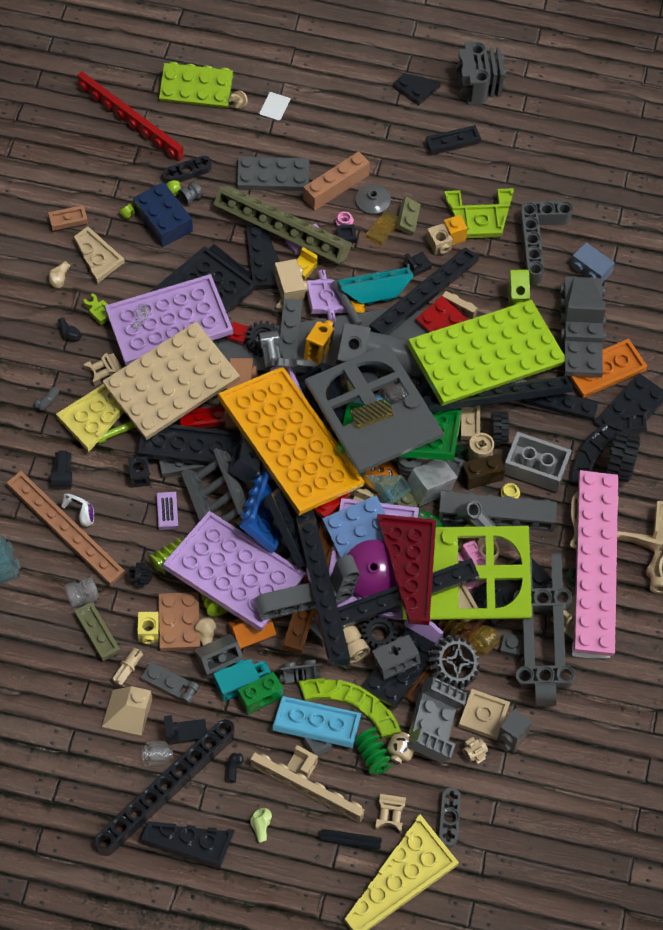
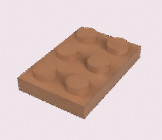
(178, 620)

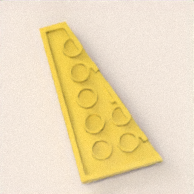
(91, 416)
(407, 872)

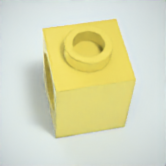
(148, 619)

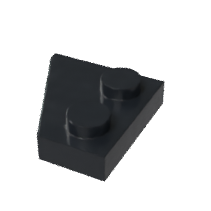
(416, 87)

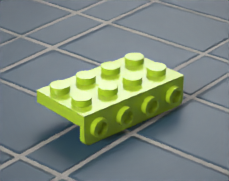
(196, 85)

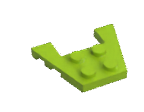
(482, 220)

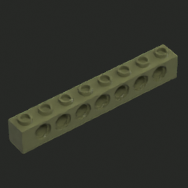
(282, 224)

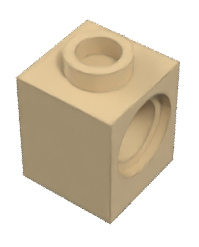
(439, 233)

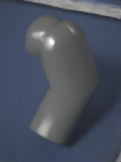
(47, 400)

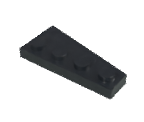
(198, 844)

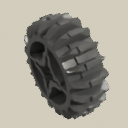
(458, 647)

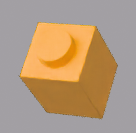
(456, 228)

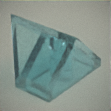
(390, 487)

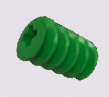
(371, 752)

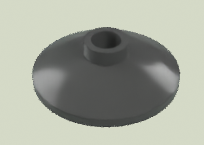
(370, 204)

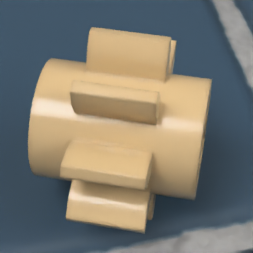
(475, 750)

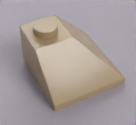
(128, 710)

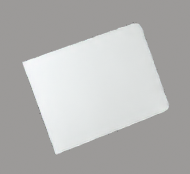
(274, 106)

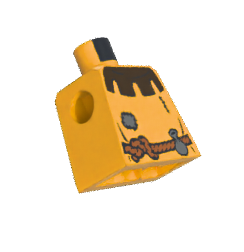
(322, 336)

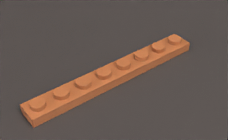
(66, 528)

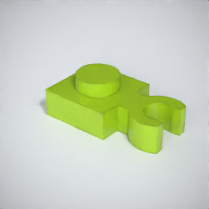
(97, 309)

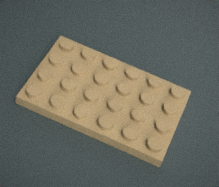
(171, 380)

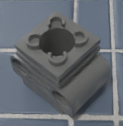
(479, 72)

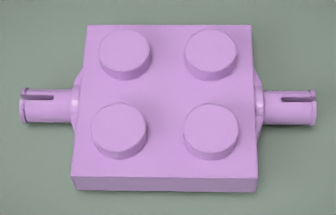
(323, 297)

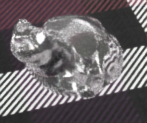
(140, 316)

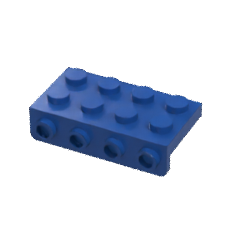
(256, 519)

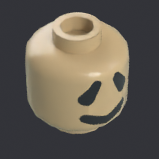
(399, 748)

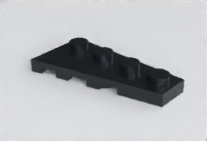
(261, 257)

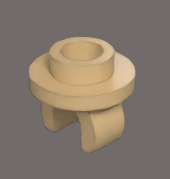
(239, 99)

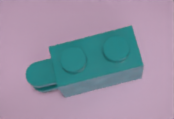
(237, 676)

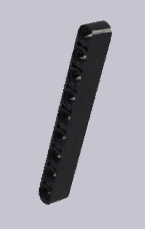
(163, 796)

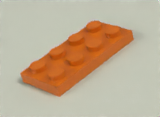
(619, 363)

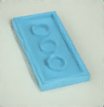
(317, 721)

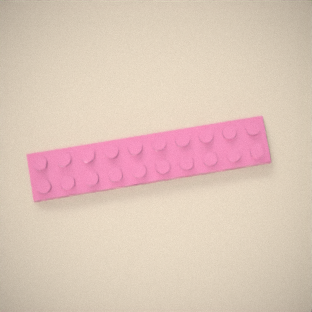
(596, 563)

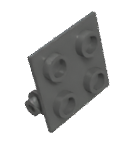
(310, 670)

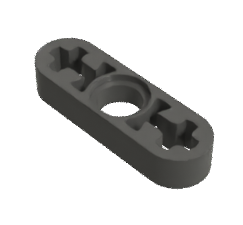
(456, 812)

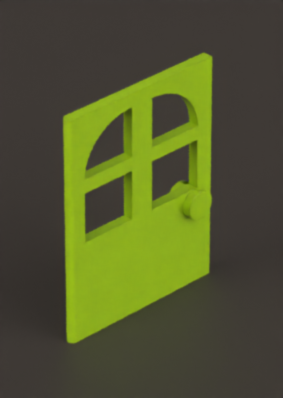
(446, 604)

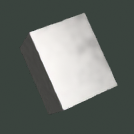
(429, 481)

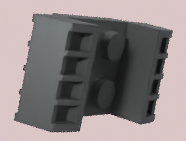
(434, 719)

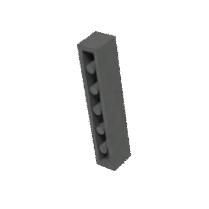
(502, 510)

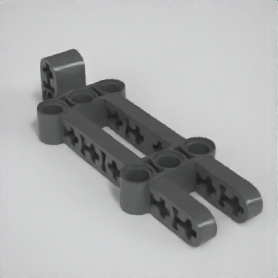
(546, 690)

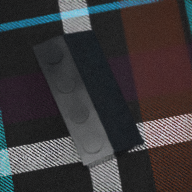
(333, 391)

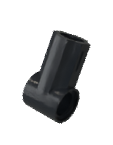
(62, 473)

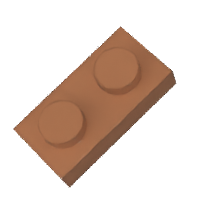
(68, 217)

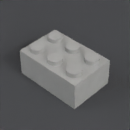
(537, 461)

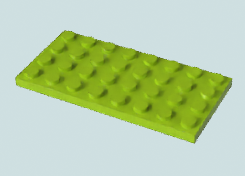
(486, 352)

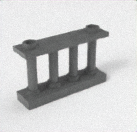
(200, 494)

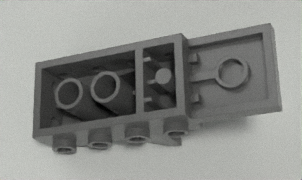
(583, 325)

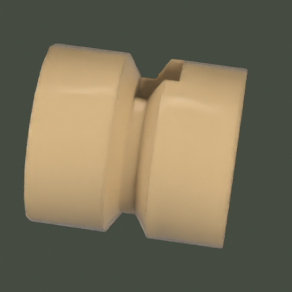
(480, 446)
(357, 647)

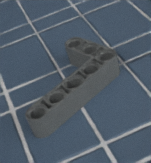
(531, 217)
(300, 597)

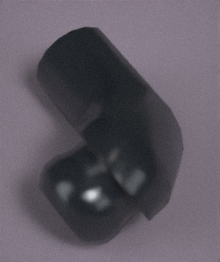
(231, 770)

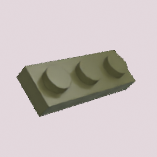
(97, 631)

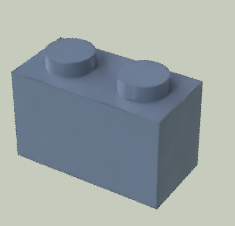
(592, 263)

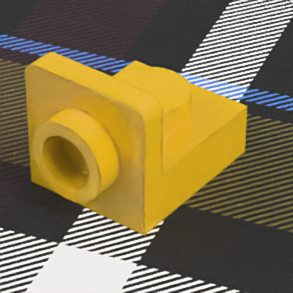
(307, 261)

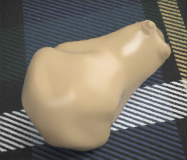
(57, 275)
(205, 629)

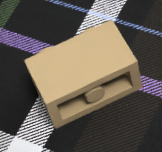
(289, 280)

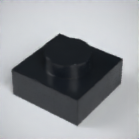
(347, 232)

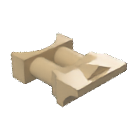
(108, 361)
(390, 803)

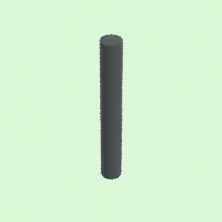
(347, 304)

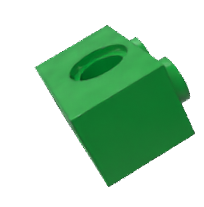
(260, 693)

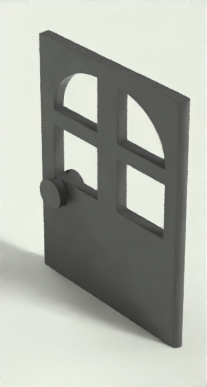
(389, 438)

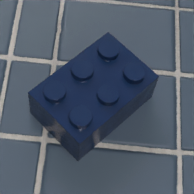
(163, 214)

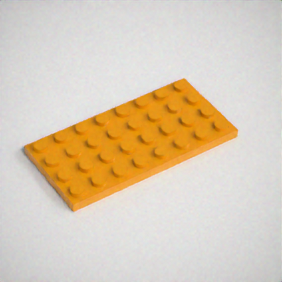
(290, 440)

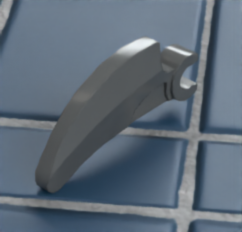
(293, 362)

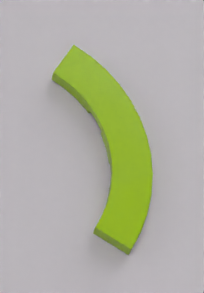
(354, 696)

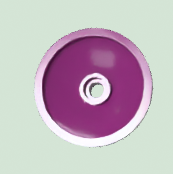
(370, 581)

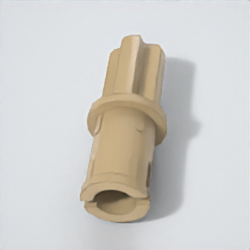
(127, 666)

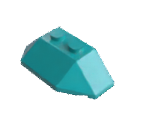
(377, 285)

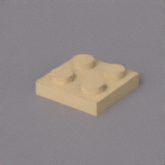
(484, 714)

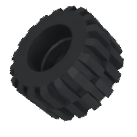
(623, 455)

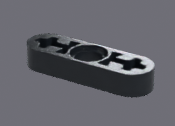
(187, 164)

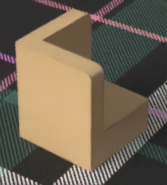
(302, 762)

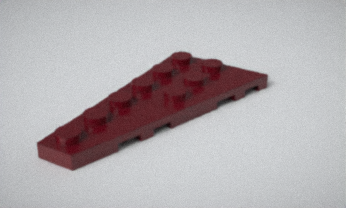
(411, 556)

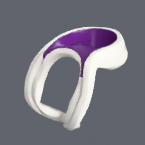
(86, 514)

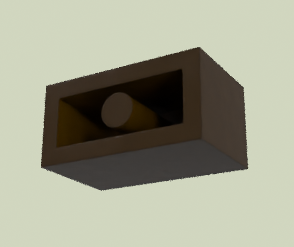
(483, 471)

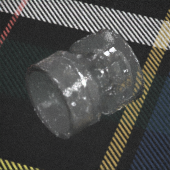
(81, 592)

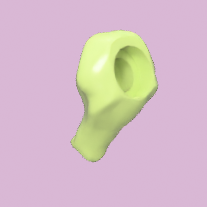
(260, 822)

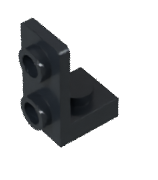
(184, 731)

